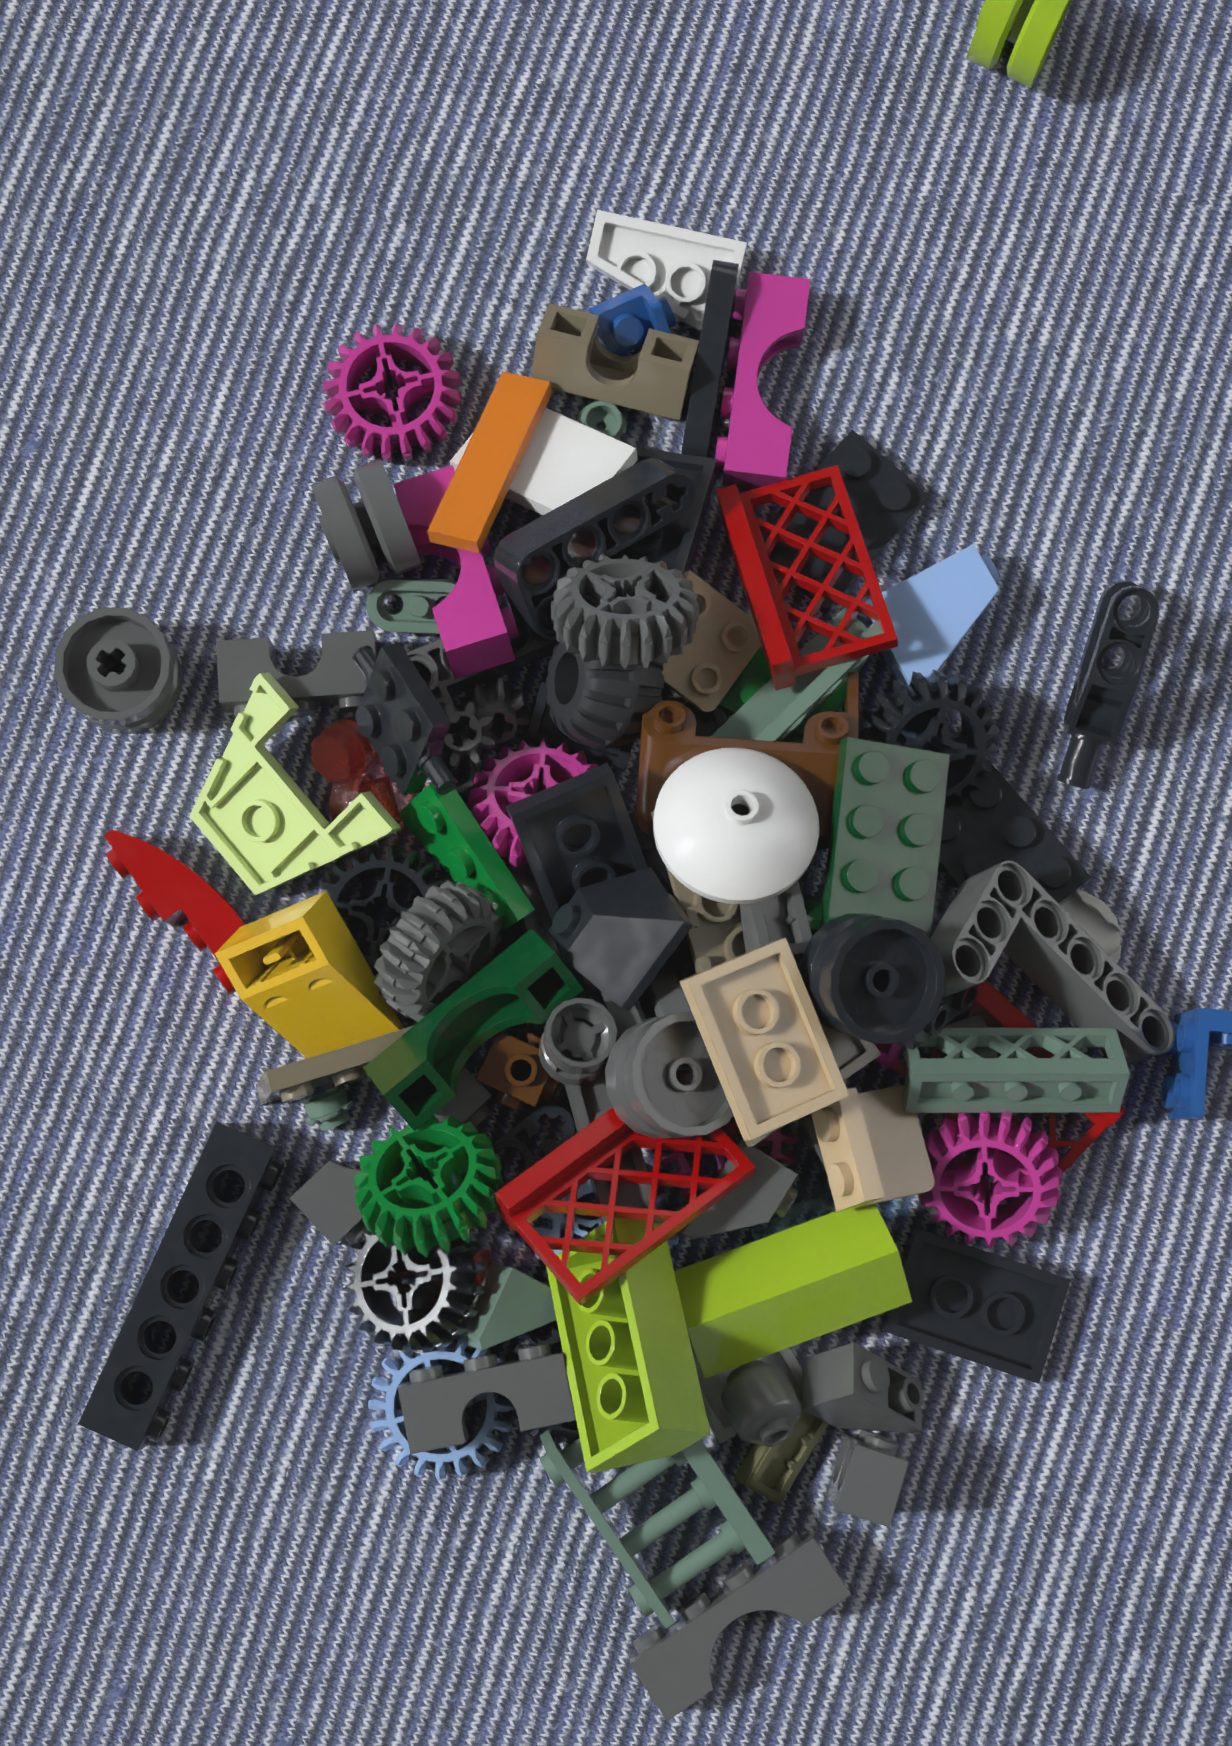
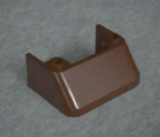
(670, 741)

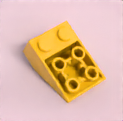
(307, 978)

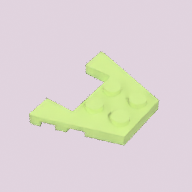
(262, 816)

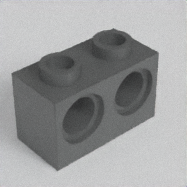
(868, 1477)

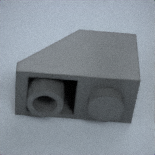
(861, 1391)

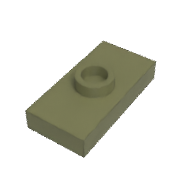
(775, 1468)

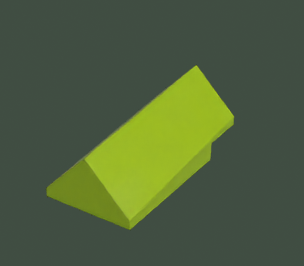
(790, 1287)

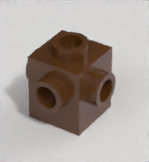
(499, 1066)

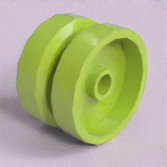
(1027, 24)

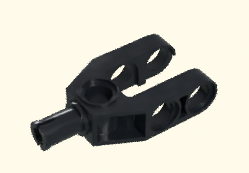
(1104, 695)

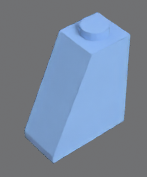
(936, 611)

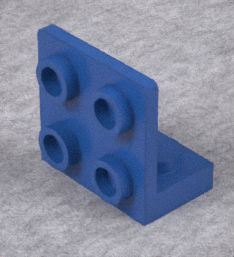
(1194, 1034)

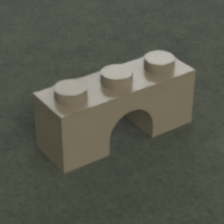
(577, 363)

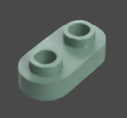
(418, 597)

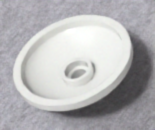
(732, 854)

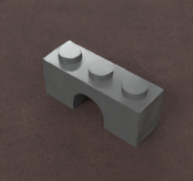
(332, 682)
(437, 1402)

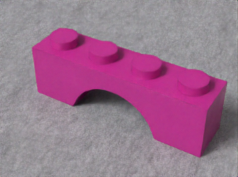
(772, 322)
(469, 618)

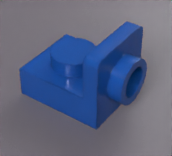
(628, 317)

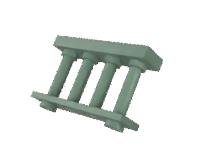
(708, 1491)

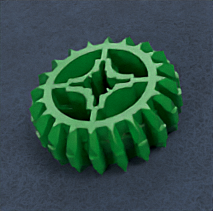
(428, 1185)

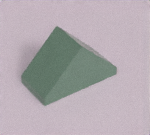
(507, 1308)

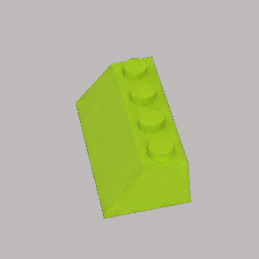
(629, 1358)

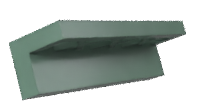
(779, 713)
(1016, 1079)

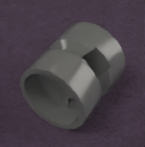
(577, 1041)

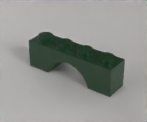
(515, 988)

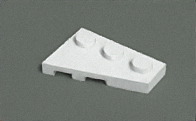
(664, 257)

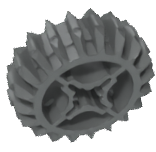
(624, 611)
(436, 948)

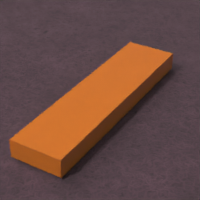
(490, 462)

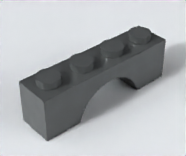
(329, 1194)
(677, 1659)

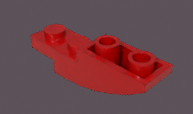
(175, 893)

